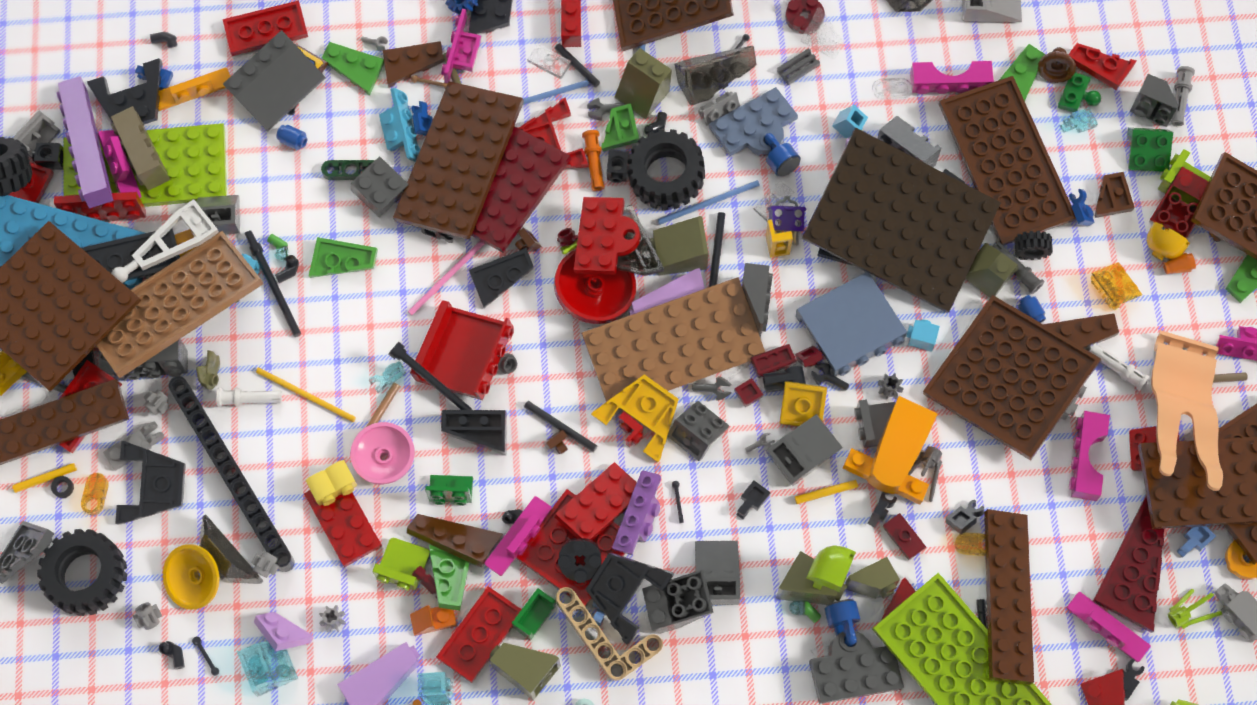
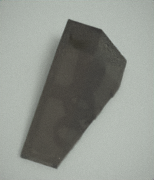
(707, 74)

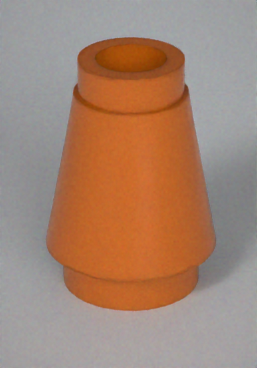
(1181, 264)

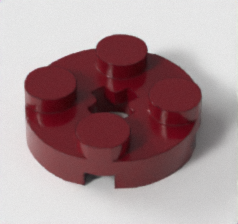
(795, 8)

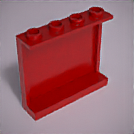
(463, 350)

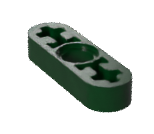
(335, 175)

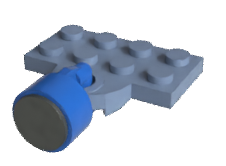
(760, 129)

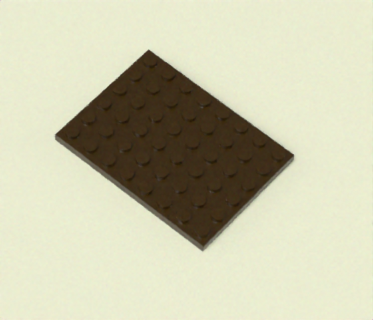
(901, 220)

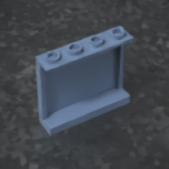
(852, 324)

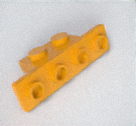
(193, 88)

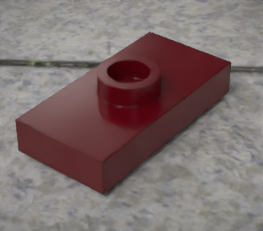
(773, 360)
(904, 536)

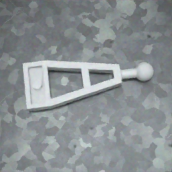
(194, 219)

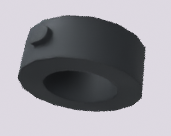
(67, 492)

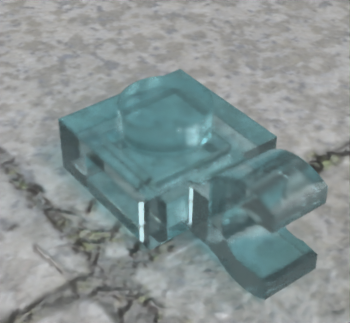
(1080, 120)
(391, 374)

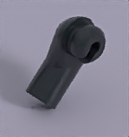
(164, 37)
(659, 124)
(290, 269)
(511, 516)
(173, 651)

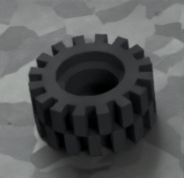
(1033, 245)

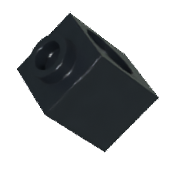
(617, 158)
(55, 161)

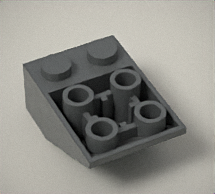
(757, 289)
(170, 361)
(803, 449)
(721, 570)
(679, 604)

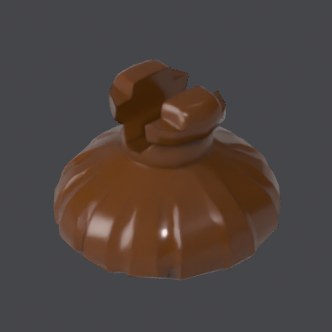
(1057, 66)

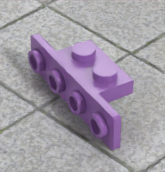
(640, 513)

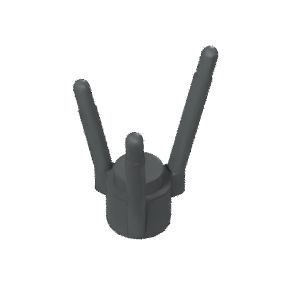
(929, 459)

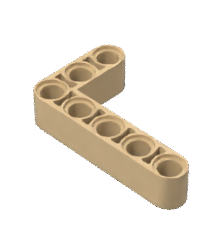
(602, 641)

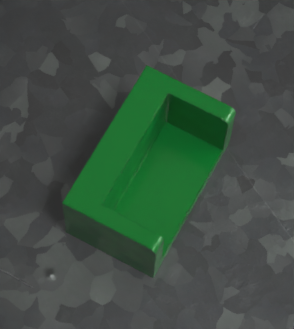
(534, 614)

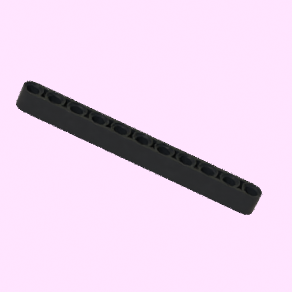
(224, 465)

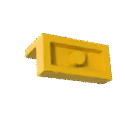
(779, 243)

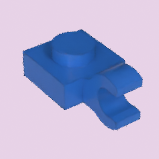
(166, 76)
(421, 118)
(1081, 211)

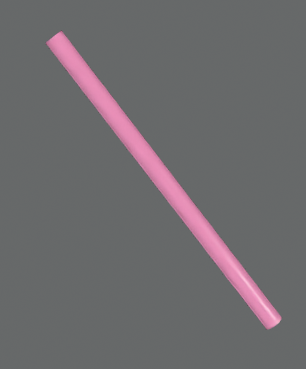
(445, 278)

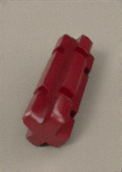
(426, 580)

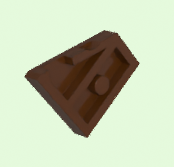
(1114, 196)

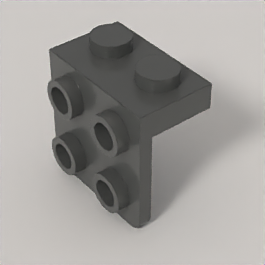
(872, 421)

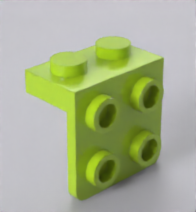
(1168, 176)
(399, 563)

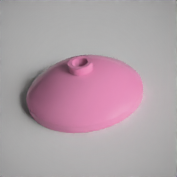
(381, 440)

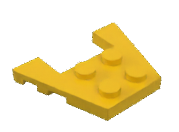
(648, 405)

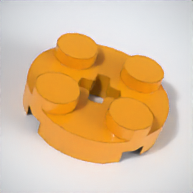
(1237, 564)

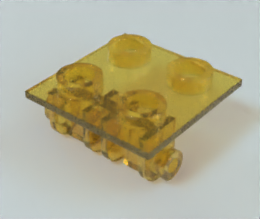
(1116, 285)

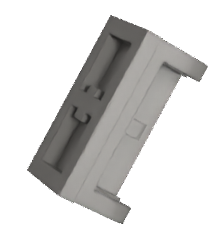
(37, 130)

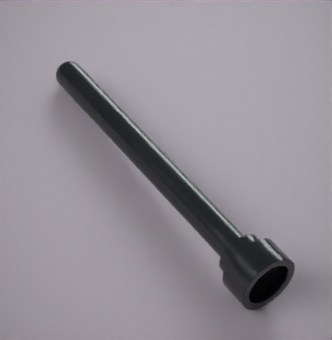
(400, 353)

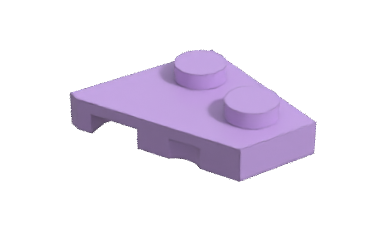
(281, 632)

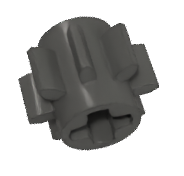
(889, 391)

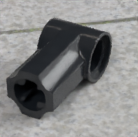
(776, 380)

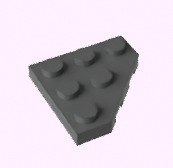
(23, 547)

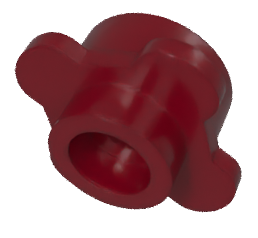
(566, 237)

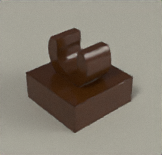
(527, 241)
(557, 442)

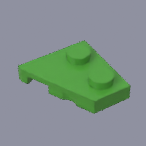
(621, 128)

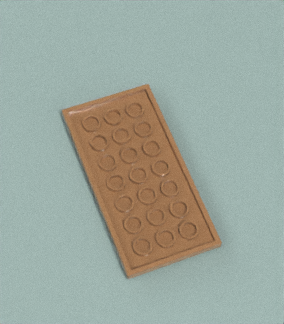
(179, 302)
(676, 340)

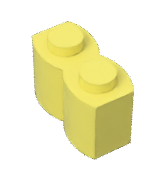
(331, 482)

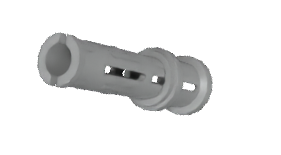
(1182, 87)

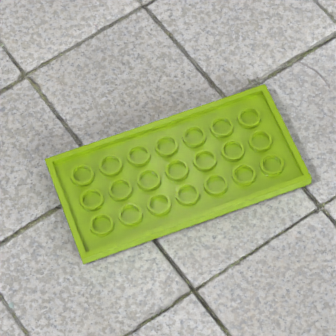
(191, 157)
(948, 650)

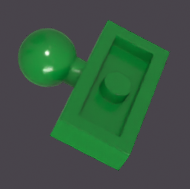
(1076, 92)

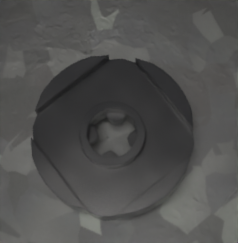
(579, 547)

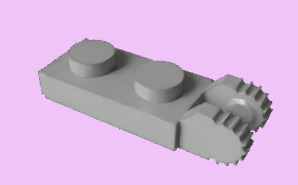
(136, 438)

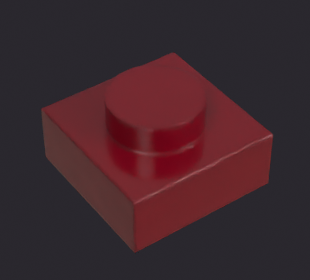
(809, 356)
(748, 392)

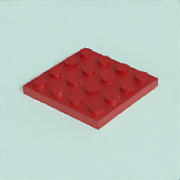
(544, 550)

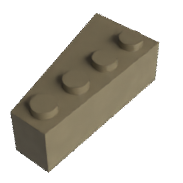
(139, 148)

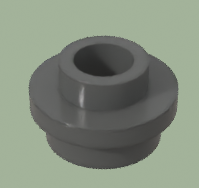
(510, 366)

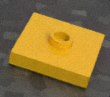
(802, 403)

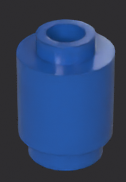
(292, 137)
(1032, 308)

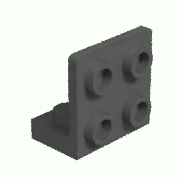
(697, 430)

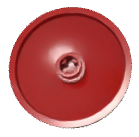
(593, 296)

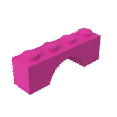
(927, 79)
(1086, 481)

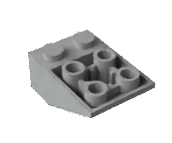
(992, 10)

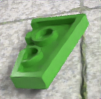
(357, 66)
(340, 257)
(449, 578)

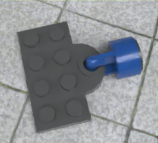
(853, 664)

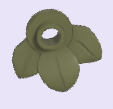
(207, 374)

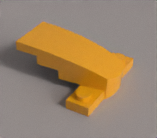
(896, 452)

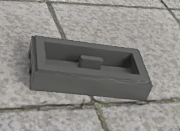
(810, 58)

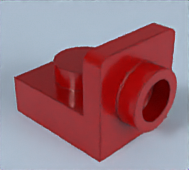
(631, 426)

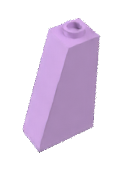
(675, 289)
(381, 678)

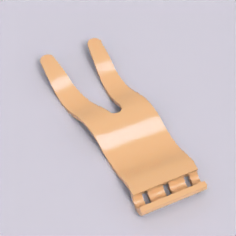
(1184, 386)

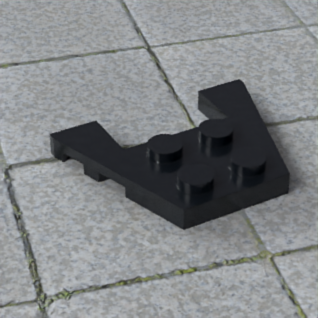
(142, 97)
(160, 484)
(616, 585)

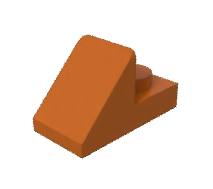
(432, 619)

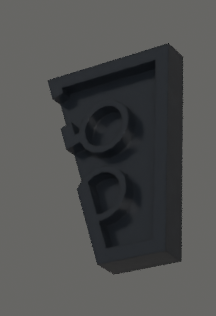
(499, 275)

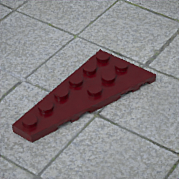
(1135, 573)

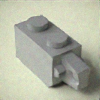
(1240, 610)

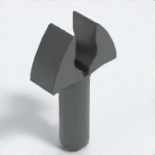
(597, 115)
(720, 381)

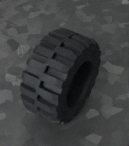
(659, 146)
(14, 166)
(63, 553)

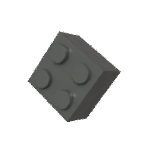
(379, 186)

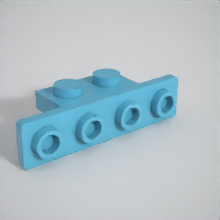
(398, 126)

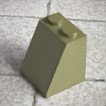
(644, 83)
(681, 246)
(799, 588)
(524, 667)

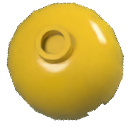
(1165, 242)

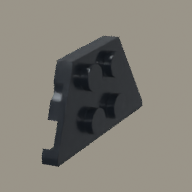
(490, 16)

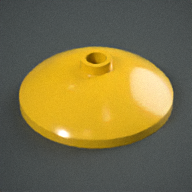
(183, 579)

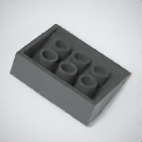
(274, 80)

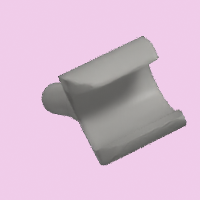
(381, 39)
(762, 441)

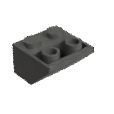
(1155, 101)
(223, 212)

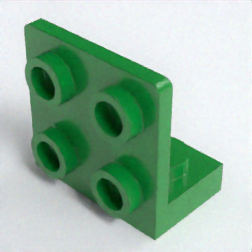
(1150, 149)
(450, 489)

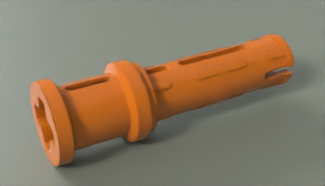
(593, 151)

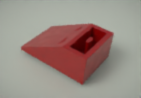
(1175, 213)

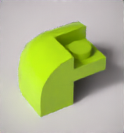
(831, 567)

